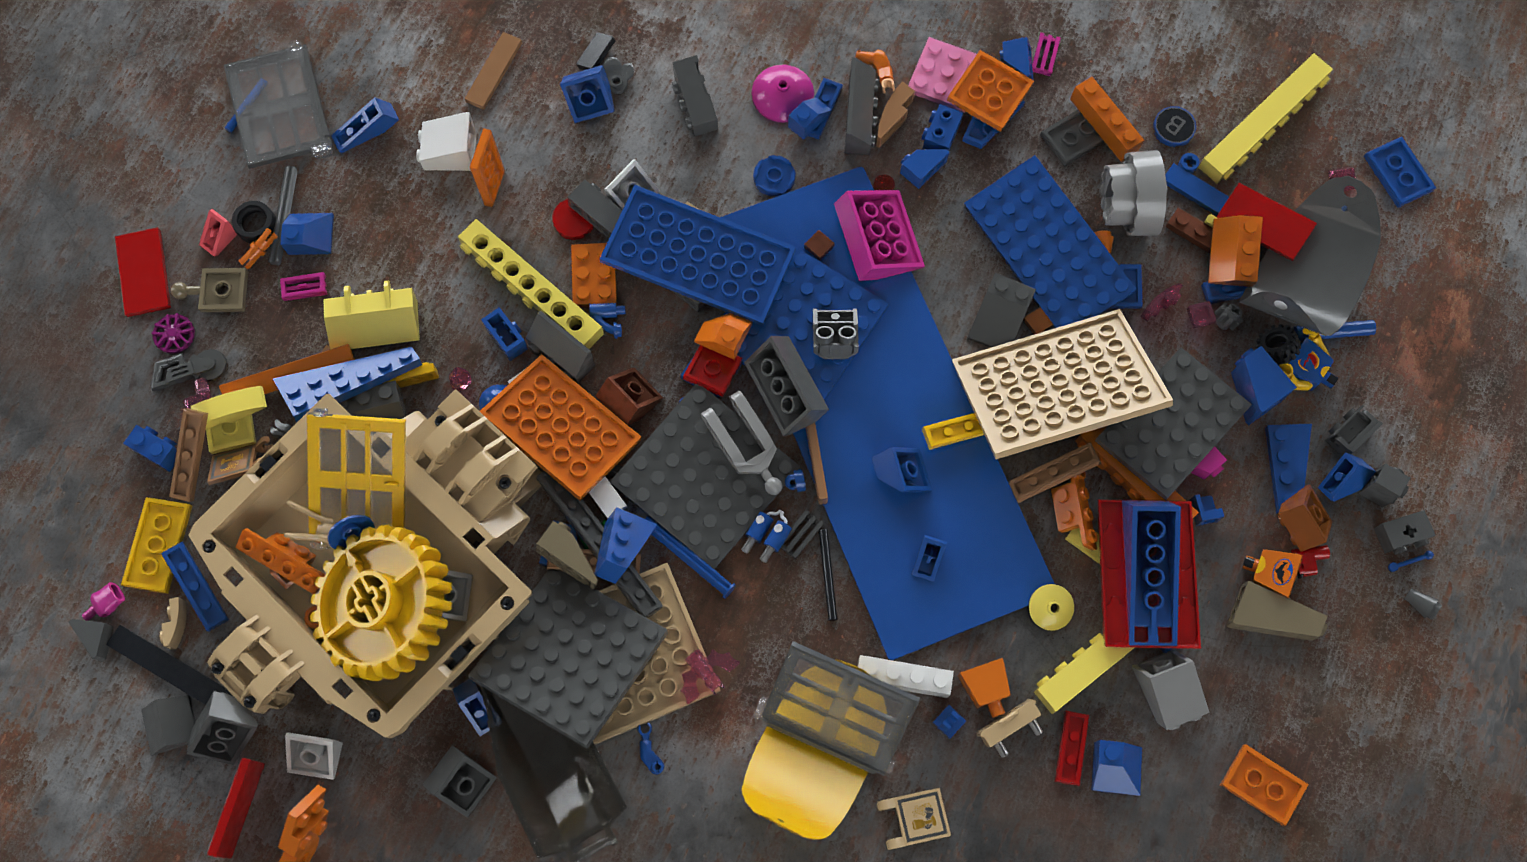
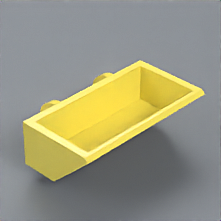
(372, 318)

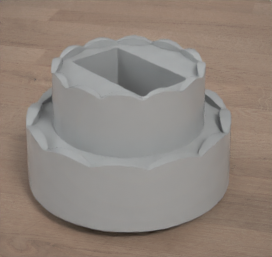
(1135, 193)

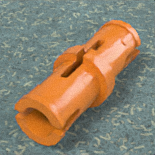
(258, 248)

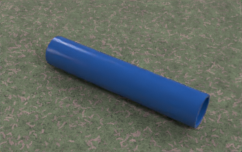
(1349, 329)

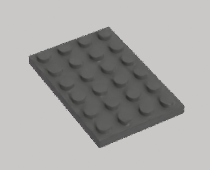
(1174, 440)

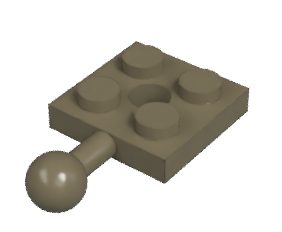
(211, 281)

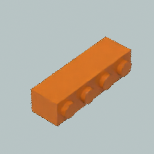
(1106, 118)

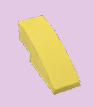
(232, 405)

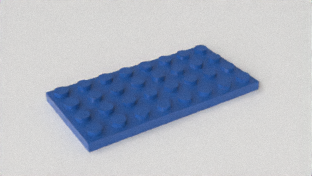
(1049, 245)
(698, 255)

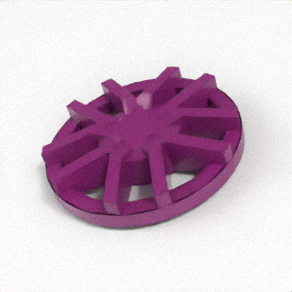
(173, 333)

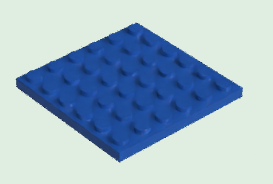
(809, 287)

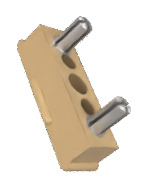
(1009, 723)

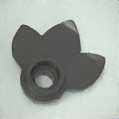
(618, 73)

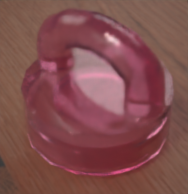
(460, 379)

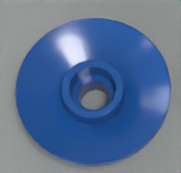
(344, 528)

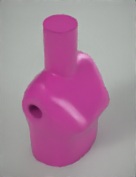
(104, 601)

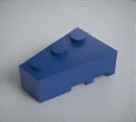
(620, 543)

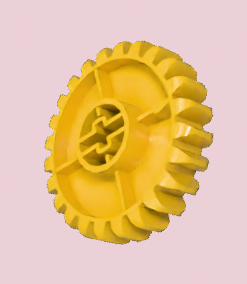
(381, 602)

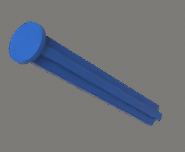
(692, 560)

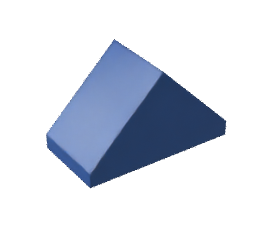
(929, 558)

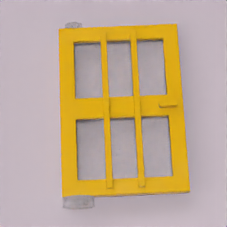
(355, 469)

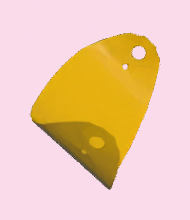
(800, 784)

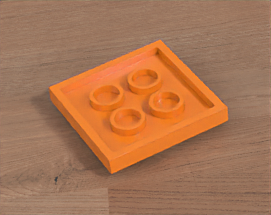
(990, 90)

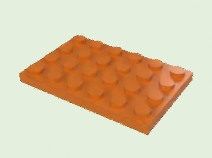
(561, 427)

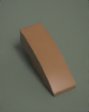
(894, 112)

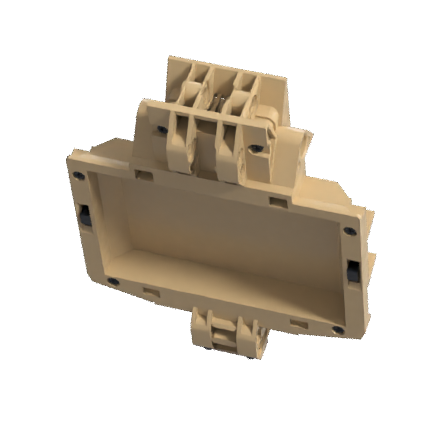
(458, 488)

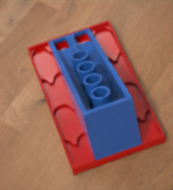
(1148, 574)

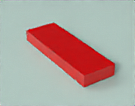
(1072, 748)

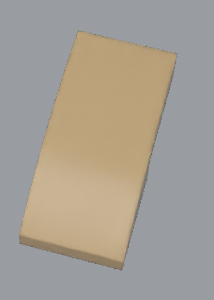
(173, 631)

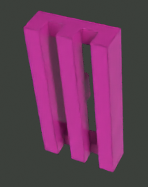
(1049, 40)
(286, 296)

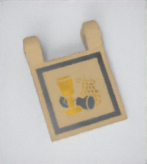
(919, 817)

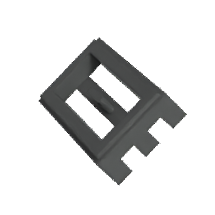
(812, 519)

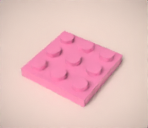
(939, 71)

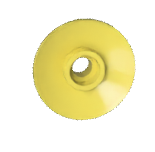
(1041, 603)

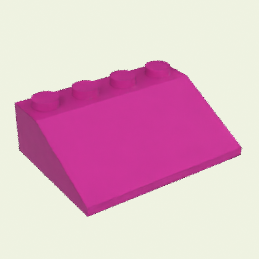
(878, 233)

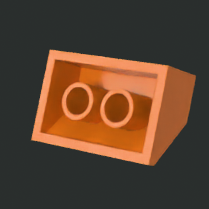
(1235, 250)

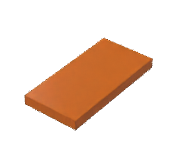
(487, 167)

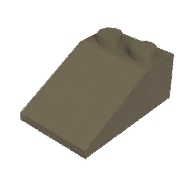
(563, 551)

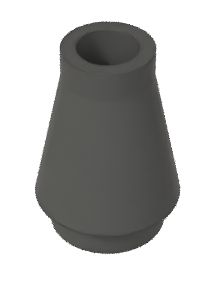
(1424, 604)

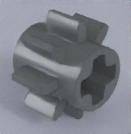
(1228, 316)

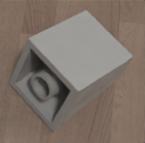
(1171, 689)

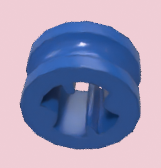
(1194, 161)

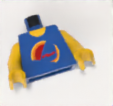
(1311, 364)

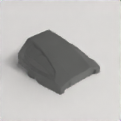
(835, 333)

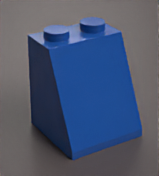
(1260, 383)

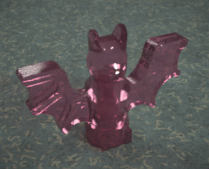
(703, 668)

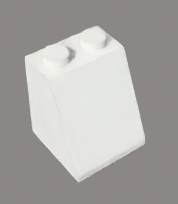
(447, 143)

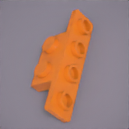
(1073, 510)
(281, 556)

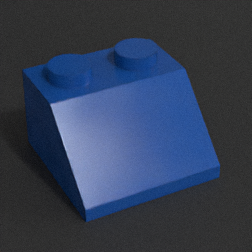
(588, 94)

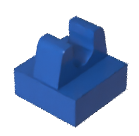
(949, 721)

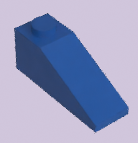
(366, 124)

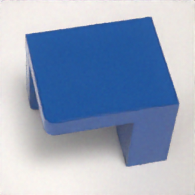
(1206, 509)

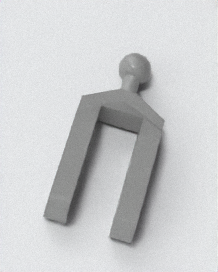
(759, 463)

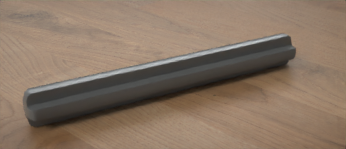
(283, 212)

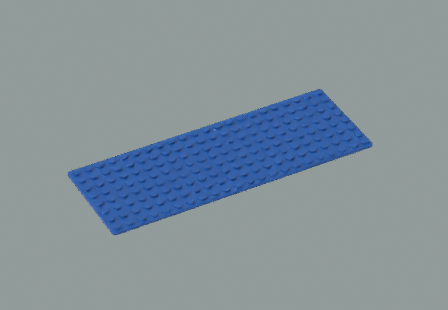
(883, 402)

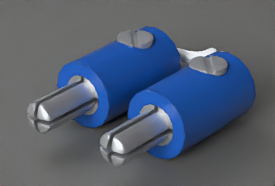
(775, 538)

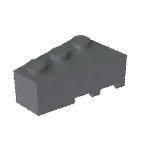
(694, 96)

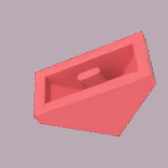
(216, 233)

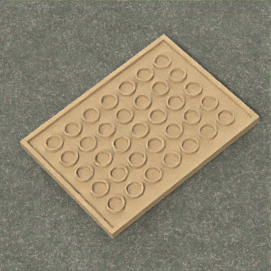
(1060, 383)

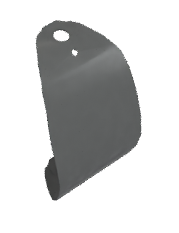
(1324, 278)

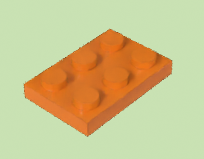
(591, 280)
(1264, 784)

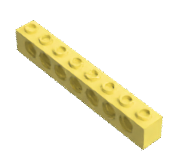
(478, 234)

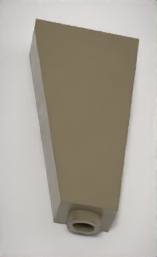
(1273, 614)

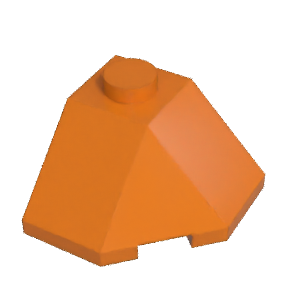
(724, 334)

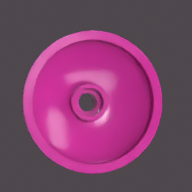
(778, 102)

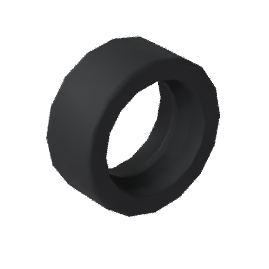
(245, 210)

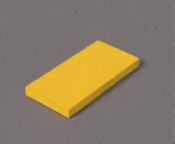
(159, 528)

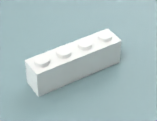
(909, 676)

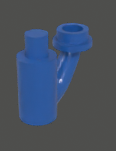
(607, 310)

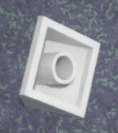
(623, 184)
(312, 755)

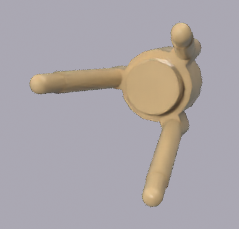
(322, 530)

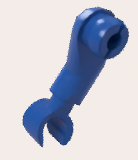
(647, 755)

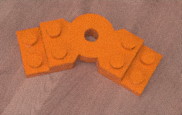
(303, 827)

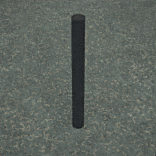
(828, 576)

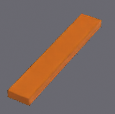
(265, 378)

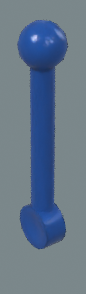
(1392, 567)

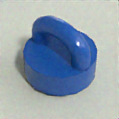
(799, 478)

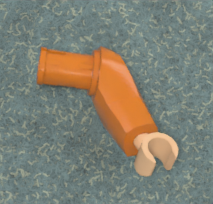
(882, 65)

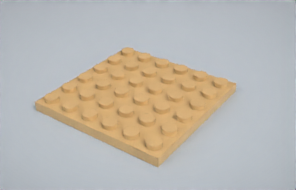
(660, 682)

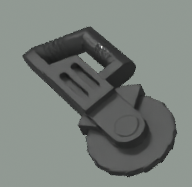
(207, 364)

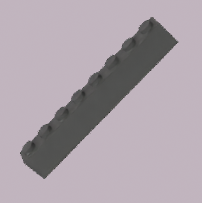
(603, 215)

